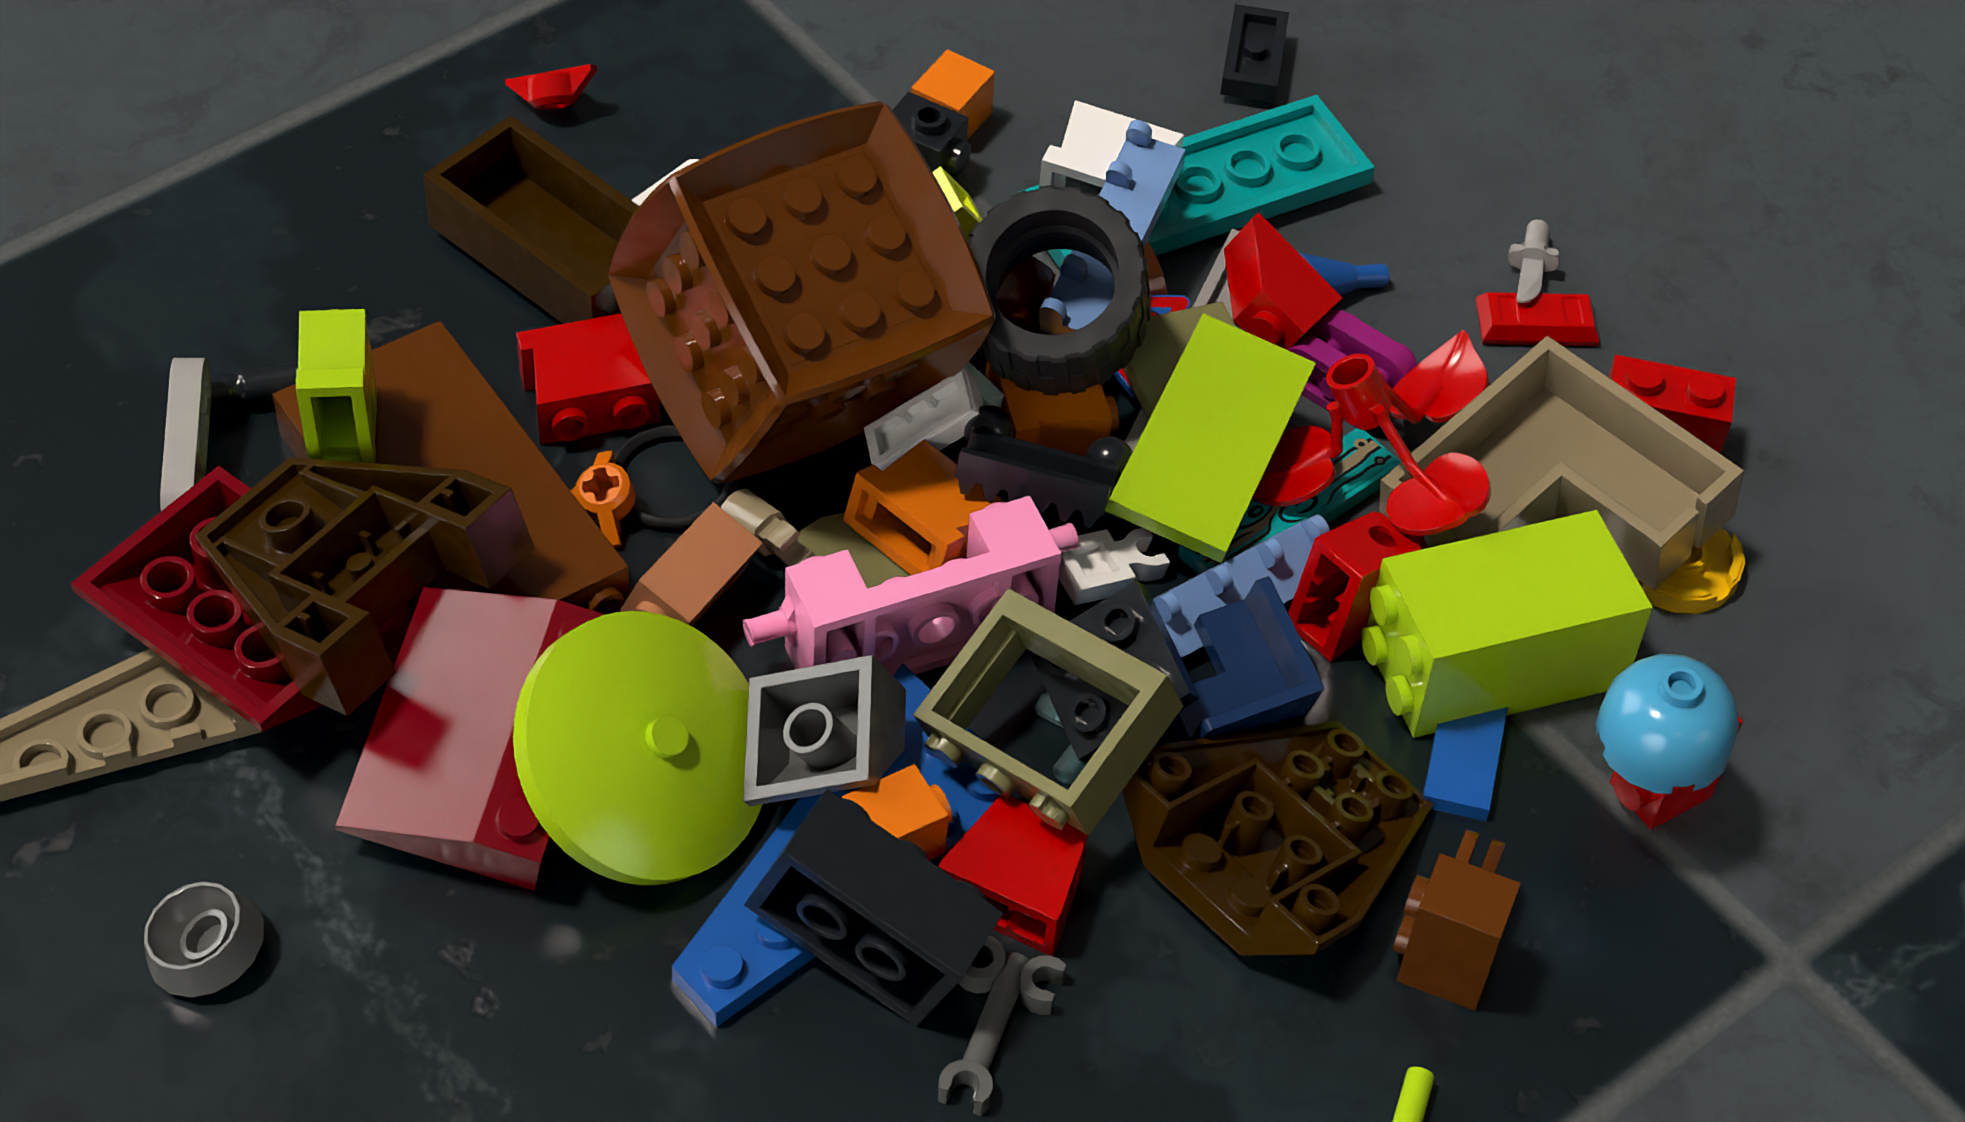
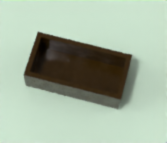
(532, 219)

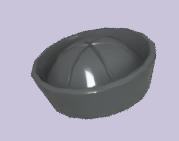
(228, 934)

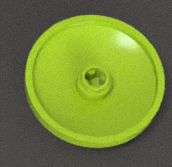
(636, 748)

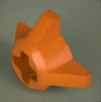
(606, 495)

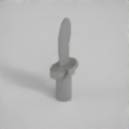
(1533, 259)

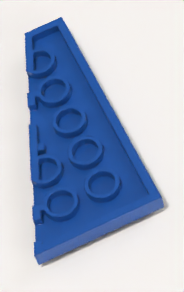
(741, 954)

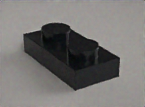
(1254, 53)

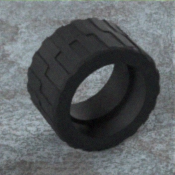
(1069, 221)

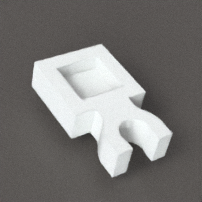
(1107, 566)

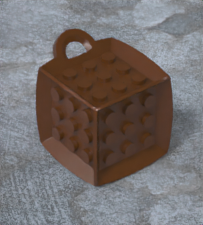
(798, 289)

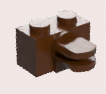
(1455, 924)

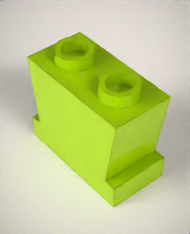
(337, 385)

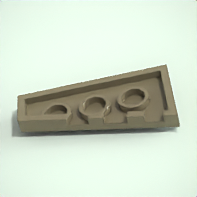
(111, 723)

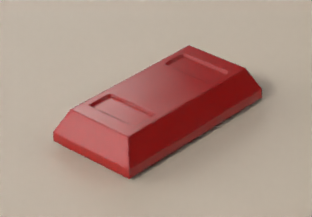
(1563, 317)

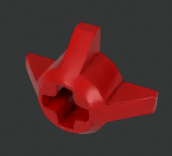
(553, 88)

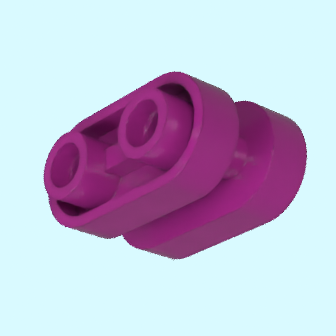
(1342, 335)

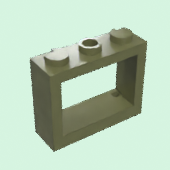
(985, 662)

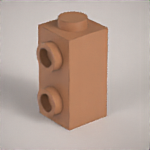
(695, 568)

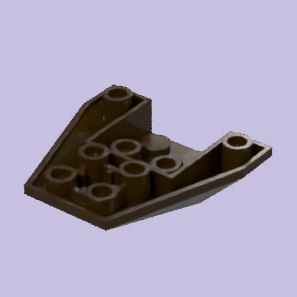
(1274, 832)

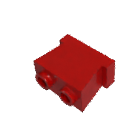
(586, 379)

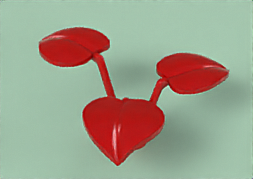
(1435, 389)

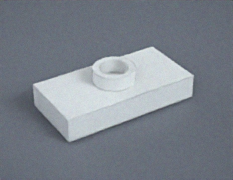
(933, 415)

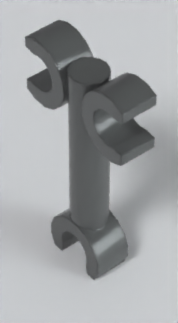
(1006, 979)

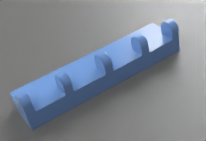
(1139, 188)
(1278, 557)

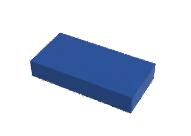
(1465, 764)

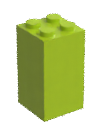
(1504, 621)

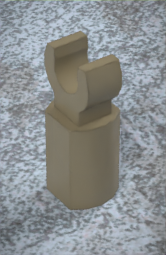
(768, 526)

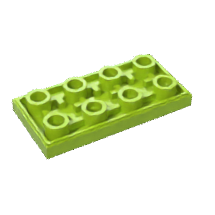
(1210, 438)

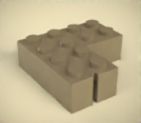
(1576, 443)

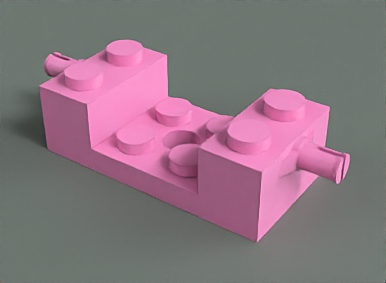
(921, 616)

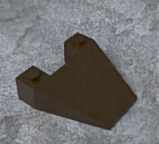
(342, 546)

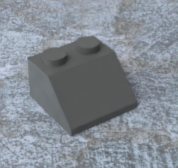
(822, 729)

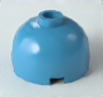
(1668, 723)

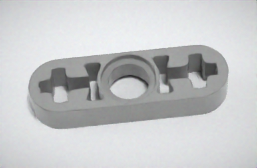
(186, 427)

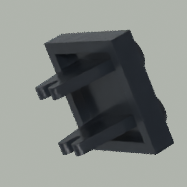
(1134, 626)

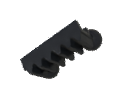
(1038, 470)

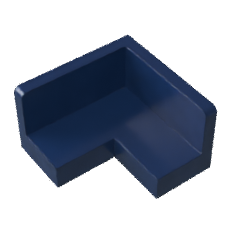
(1259, 667)

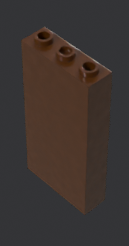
(447, 416)

